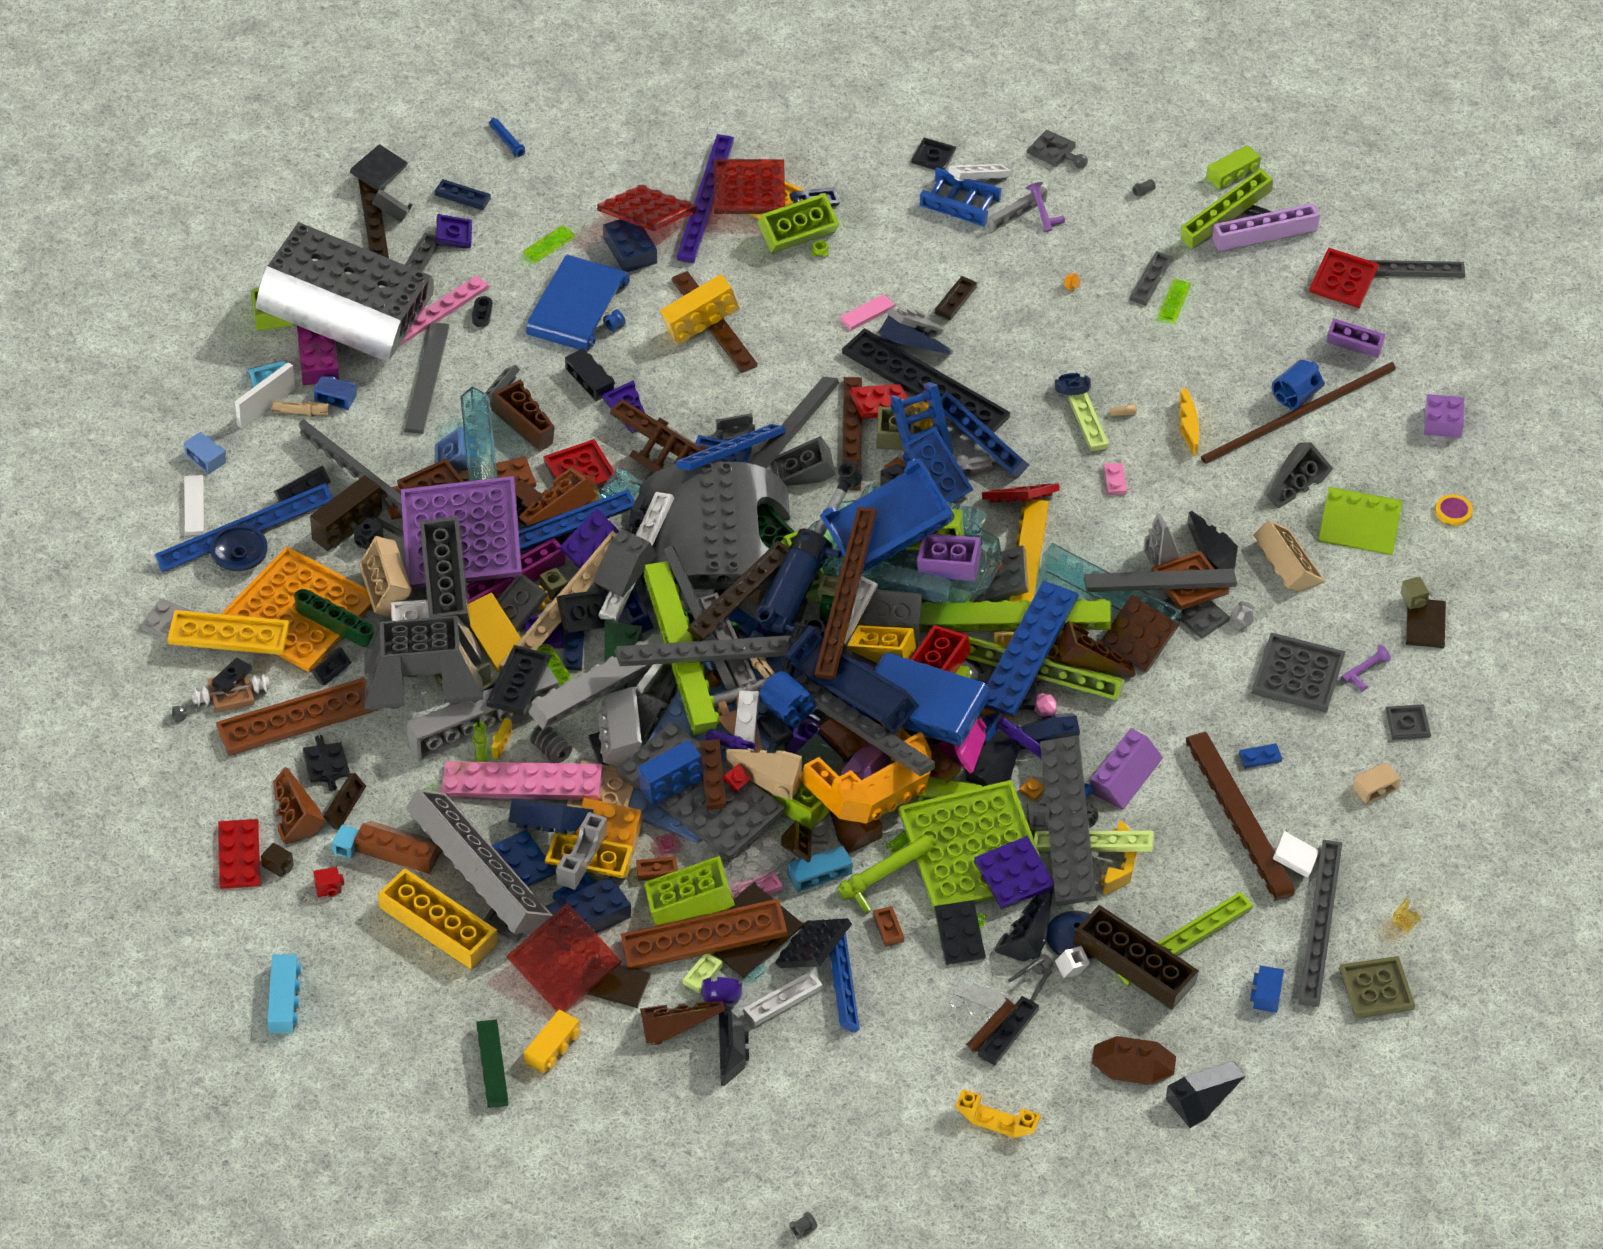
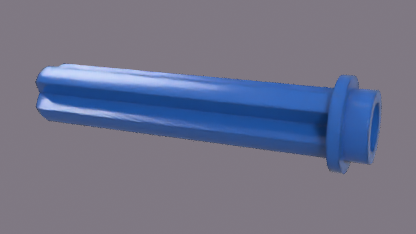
(517, 149)

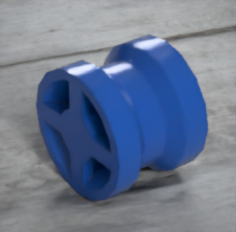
(614, 320)

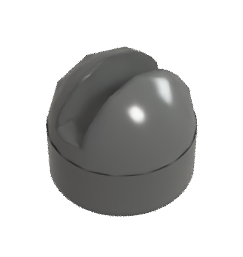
(177, 711)

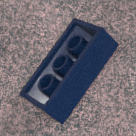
(546, 816)

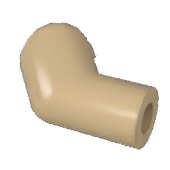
(1128, 410)

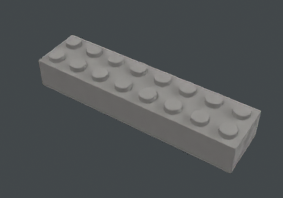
(454, 723)

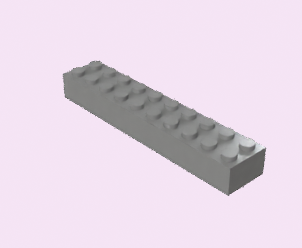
(478, 861)

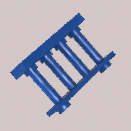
(955, 208)
(935, 412)

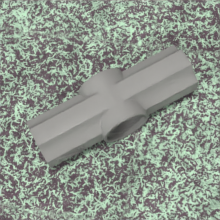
(974, 465)

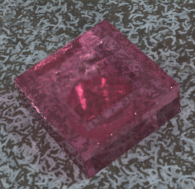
(667, 844)

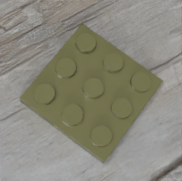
(1377, 987)

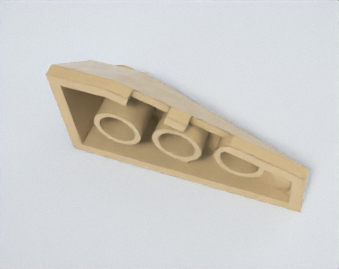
(772, 771)

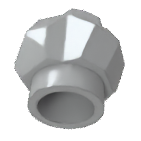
(1242, 615)

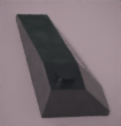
(1215, 546)
(995, 761)
(1029, 930)
(1200, 1093)

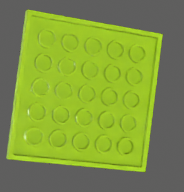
(963, 828)

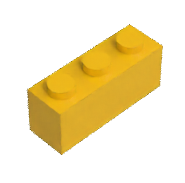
(552, 1041)

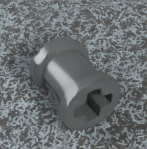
(803, 1225)

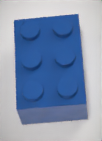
(670, 772)

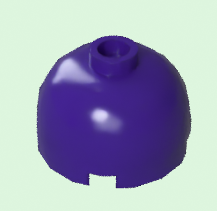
(723, 990)

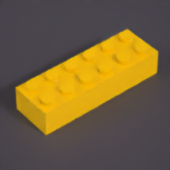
(437, 918)

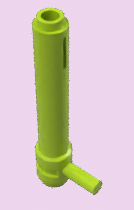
(859, 882)

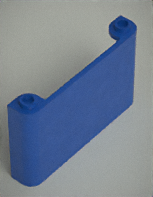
(575, 302)
(906, 509)
(946, 700)

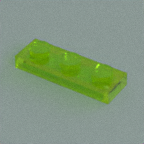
(548, 244)
(1174, 300)

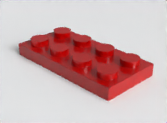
(239, 853)

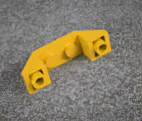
(1115, 877)
(1015, 1126)

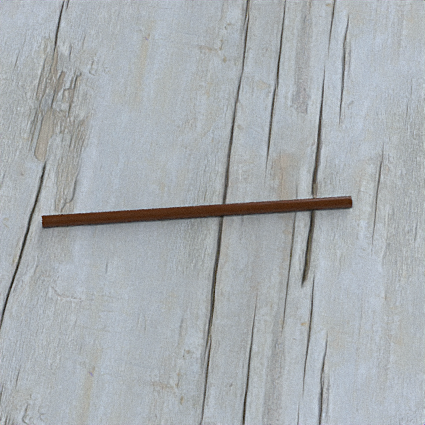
(1297, 413)

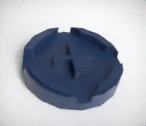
(1072, 384)

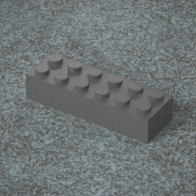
(445, 568)

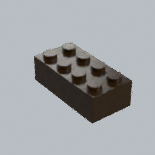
(344, 512)

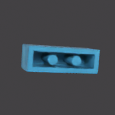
(821, 869)

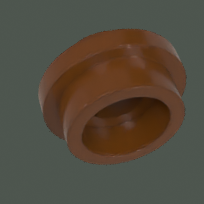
(713, 677)

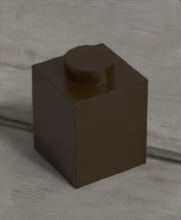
(277, 860)

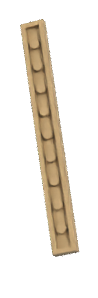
(551, 616)

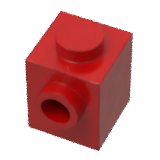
(328, 882)

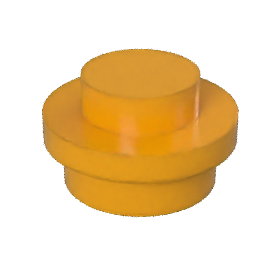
(1072, 281)

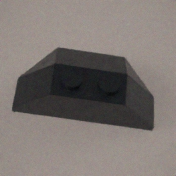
(732, 1046)

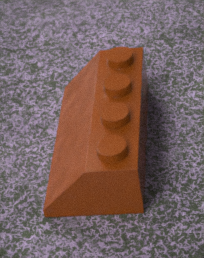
(397, 846)

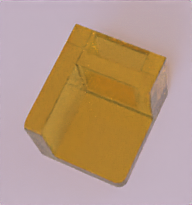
(1405, 918)

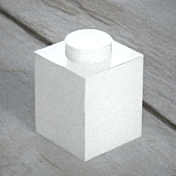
(1072, 962)

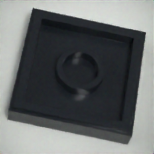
(933, 154)

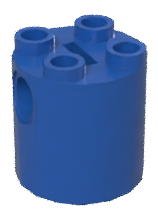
(1297, 384)
(787, 699)

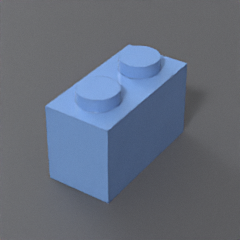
(205, 452)

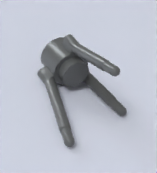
(1040, 966)

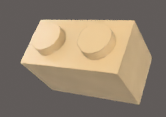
(1376, 783)

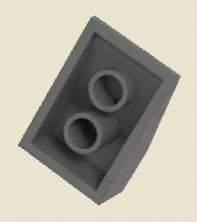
(805, 463)
(623, 562)

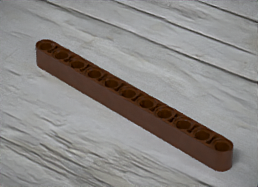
(1241, 816)

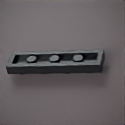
(1008, 1031)

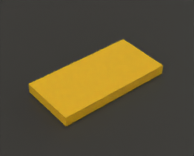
(492, 629)

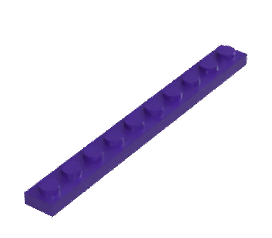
(704, 201)

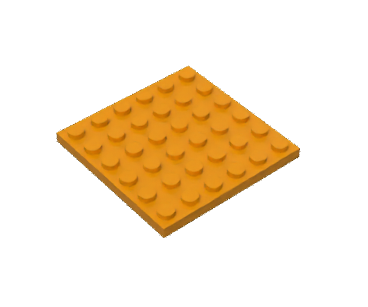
(273, 598)

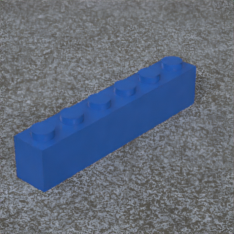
(983, 435)

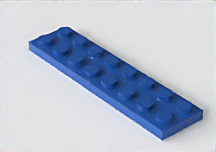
(1029, 647)

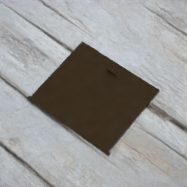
(748, 957)

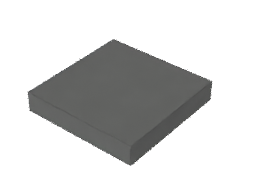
(1408, 722)

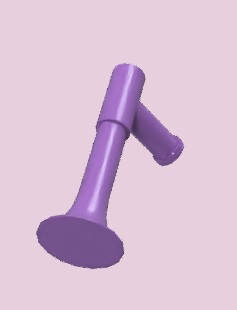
(1047, 222)
(1381, 654)

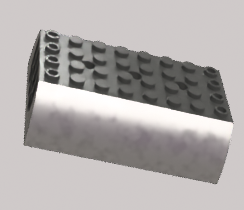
(339, 304)

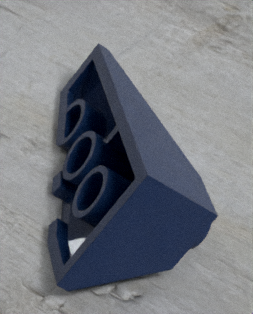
(903, 334)
(1052, 727)

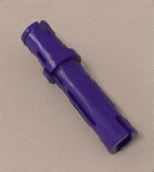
(1017, 734)
(729, 741)

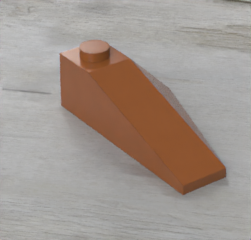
(568, 493)

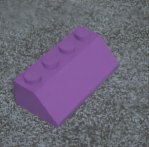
(1126, 769)

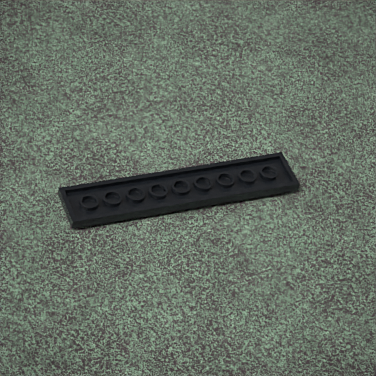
(912, 373)

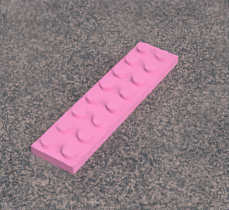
(522, 780)

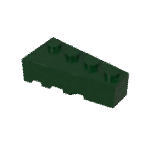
(620, 635)

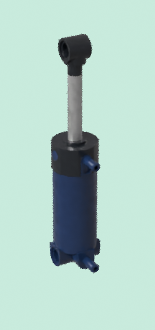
(802, 565)

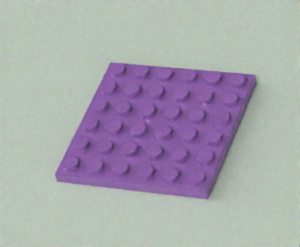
(486, 521)

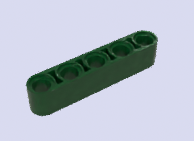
(333, 617)
(492, 1063)

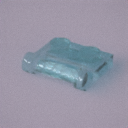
(618, 482)

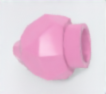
(1045, 705)

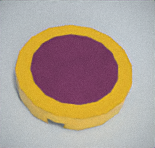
(1453, 509)

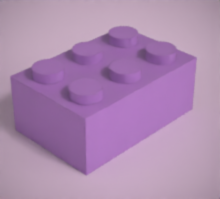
(950, 556)

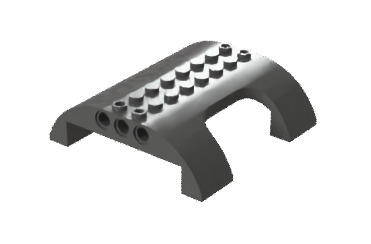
(715, 519)

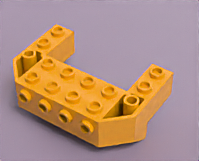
(873, 796)

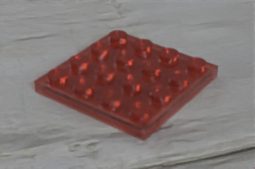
(748, 186)
(647, 207)
(563, 959)

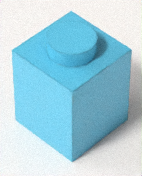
(345, 841)

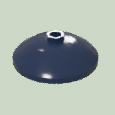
(235, 541)
(1062, 930)

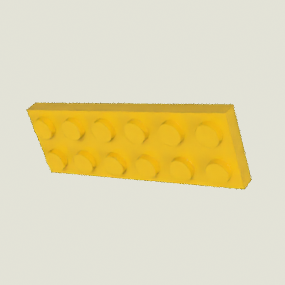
(228, 632)

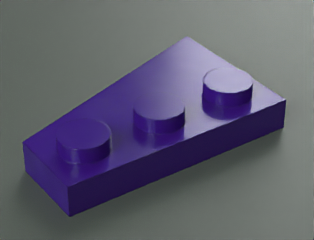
(626, 392)

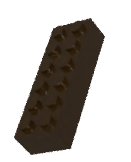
(1135, 957)

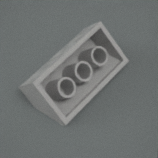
(619, 726)

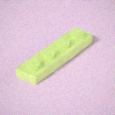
(1088, 422)

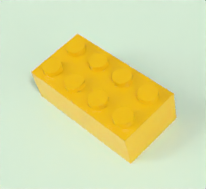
(699, 309)

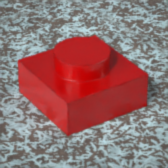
(737, 777)

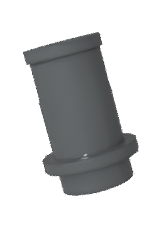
(1140, 189)

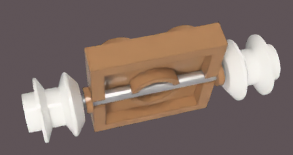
(237, 697)

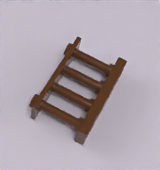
(656, 465)

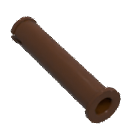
(991, 1025)

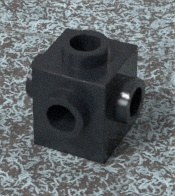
(366, 531)

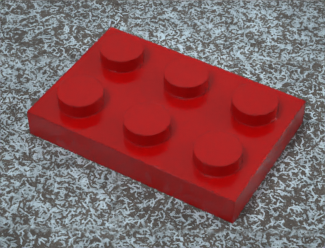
(869, 398)

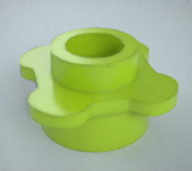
(820, 249)

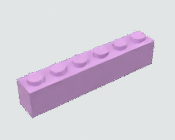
(1265, 227)

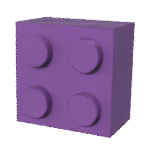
(1444, 416)

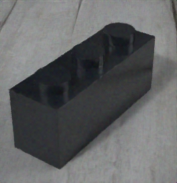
(589, 374)

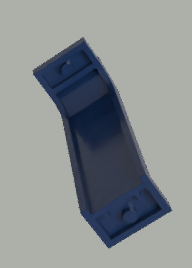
(855, 683)

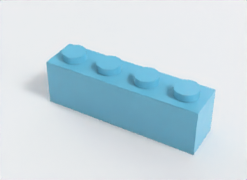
(283, 993)

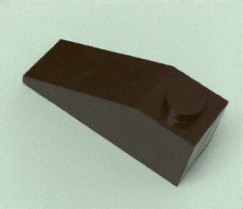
(798, 840)

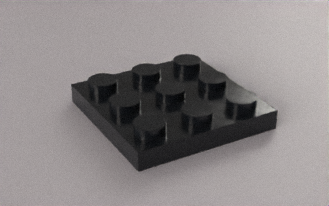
(813, 943)

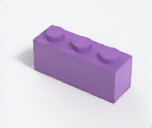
(1355, 338)

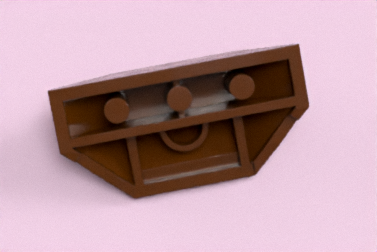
(1134, 1060)

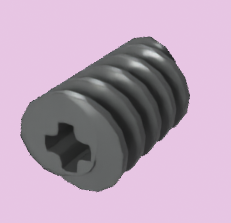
(550, 744)

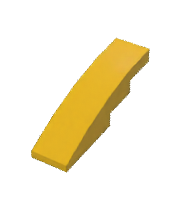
(1189, 421)

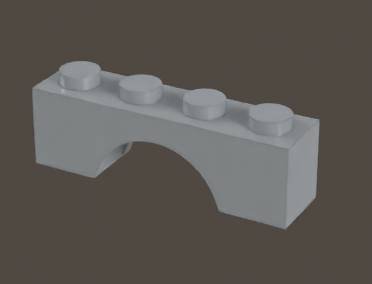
(573, 866)

